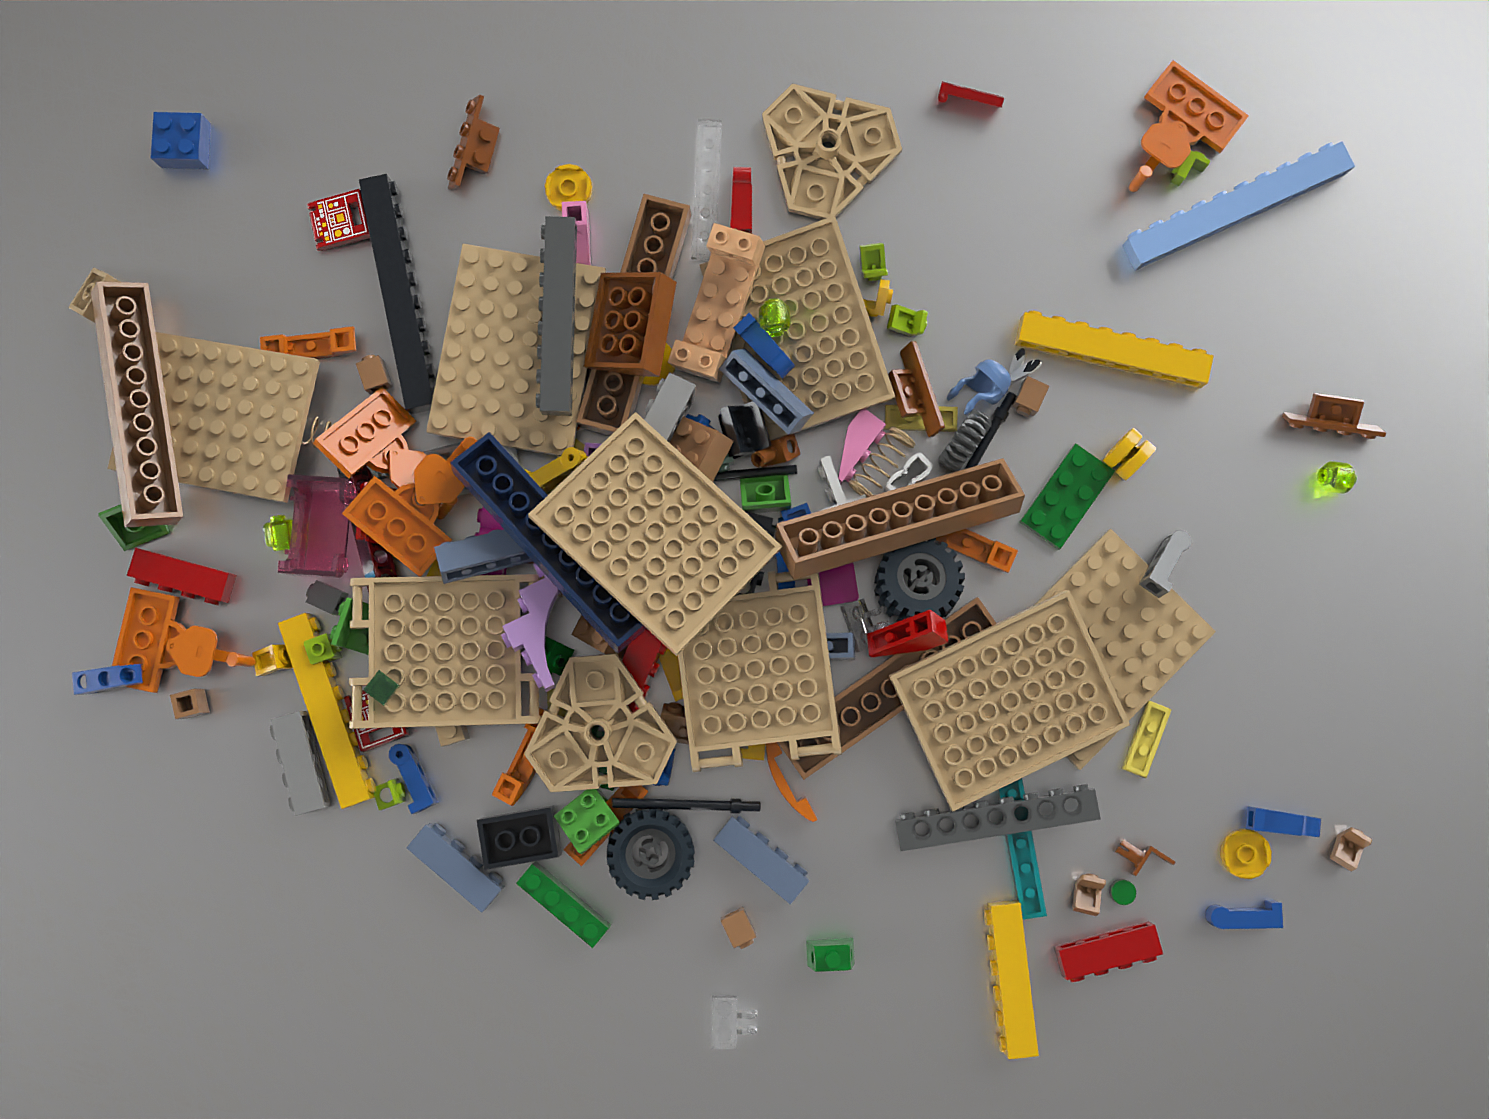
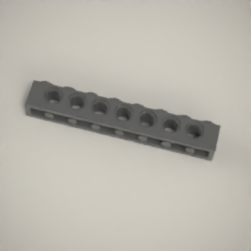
(1086, 811)

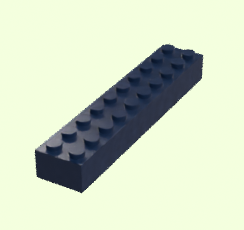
(509, 497)

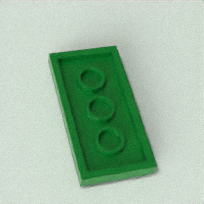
(1067, 496)

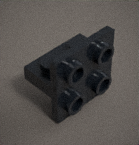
(745, 428)

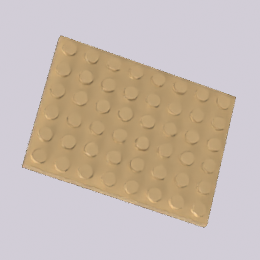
(830, 329)
(491, 353)
(234, 414)
(655, 533)
(1134, 632)
(1009, 700)

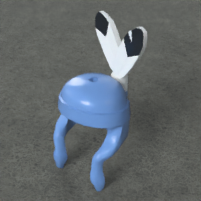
(993, 380)

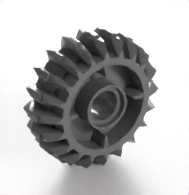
(965, 441)

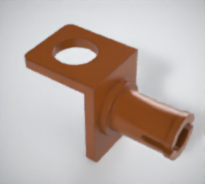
(776, 453)
(1139, 857)

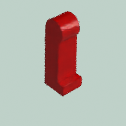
(741, 200)

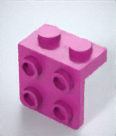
(838, 585)

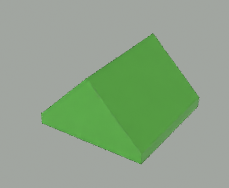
(765, 494)
(129, 536)

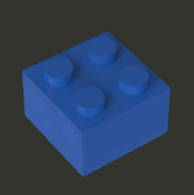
(180, 140)

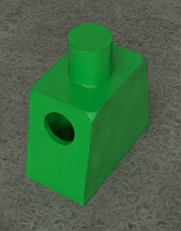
(830, 954)

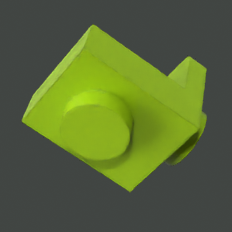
(1195, 160)
(873, 261)
(907, 320)
(320, 649)

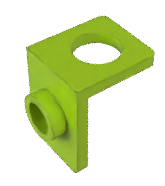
(397, 790)

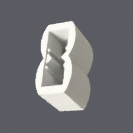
(913, 472)

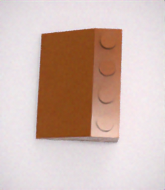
(630, 323)

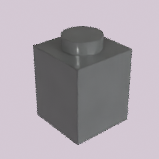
(325, 597)

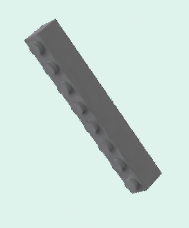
(558, 316)

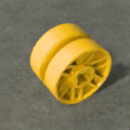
(1129, 454)

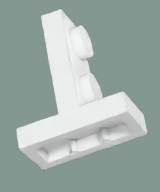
(834, 492)

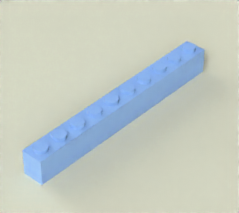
(1239, 205)

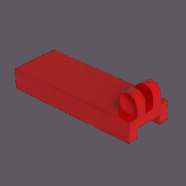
(968, 93)

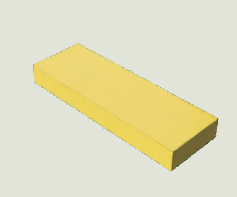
(894, 419)
(1146, 739)

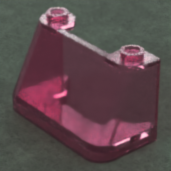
(318, 527)

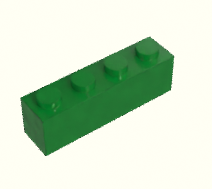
(563, 904)

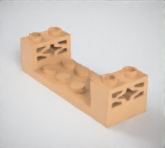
(718, 303)

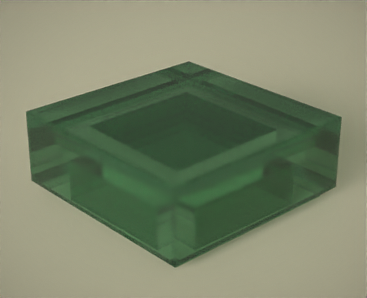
(381, 687)

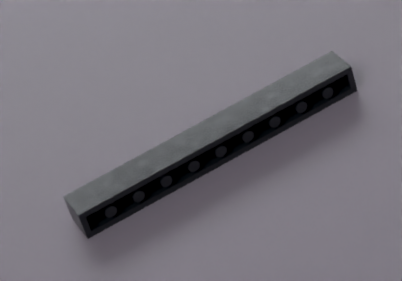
(398, 292)

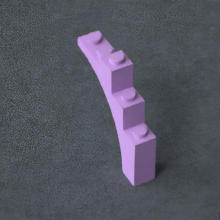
(530, 629)

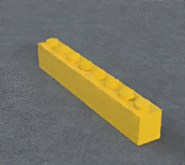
(1114, 349)
(328, 714)

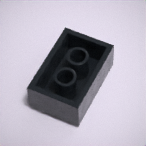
(519, 837)

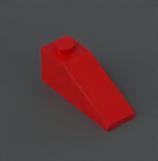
(909, 635)

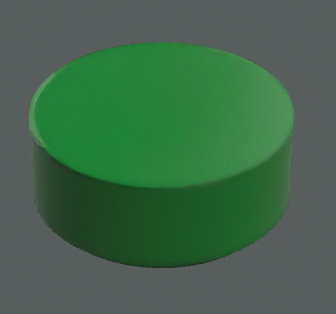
(1123, 892)

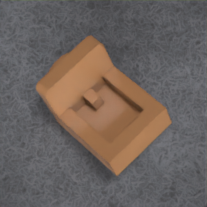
(1349, 848)
(1088, 894)

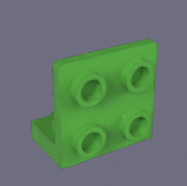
(350, 638)
(587, 819)

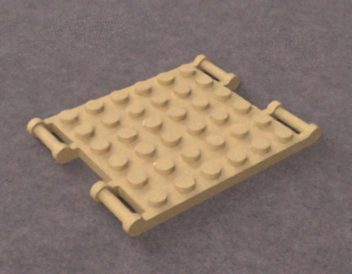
(443, 652)
(761, 676)

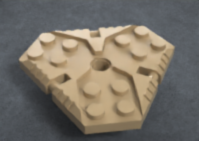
(820, 177)
(598, 693)

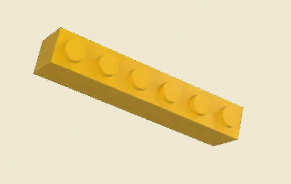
(1012, 979)

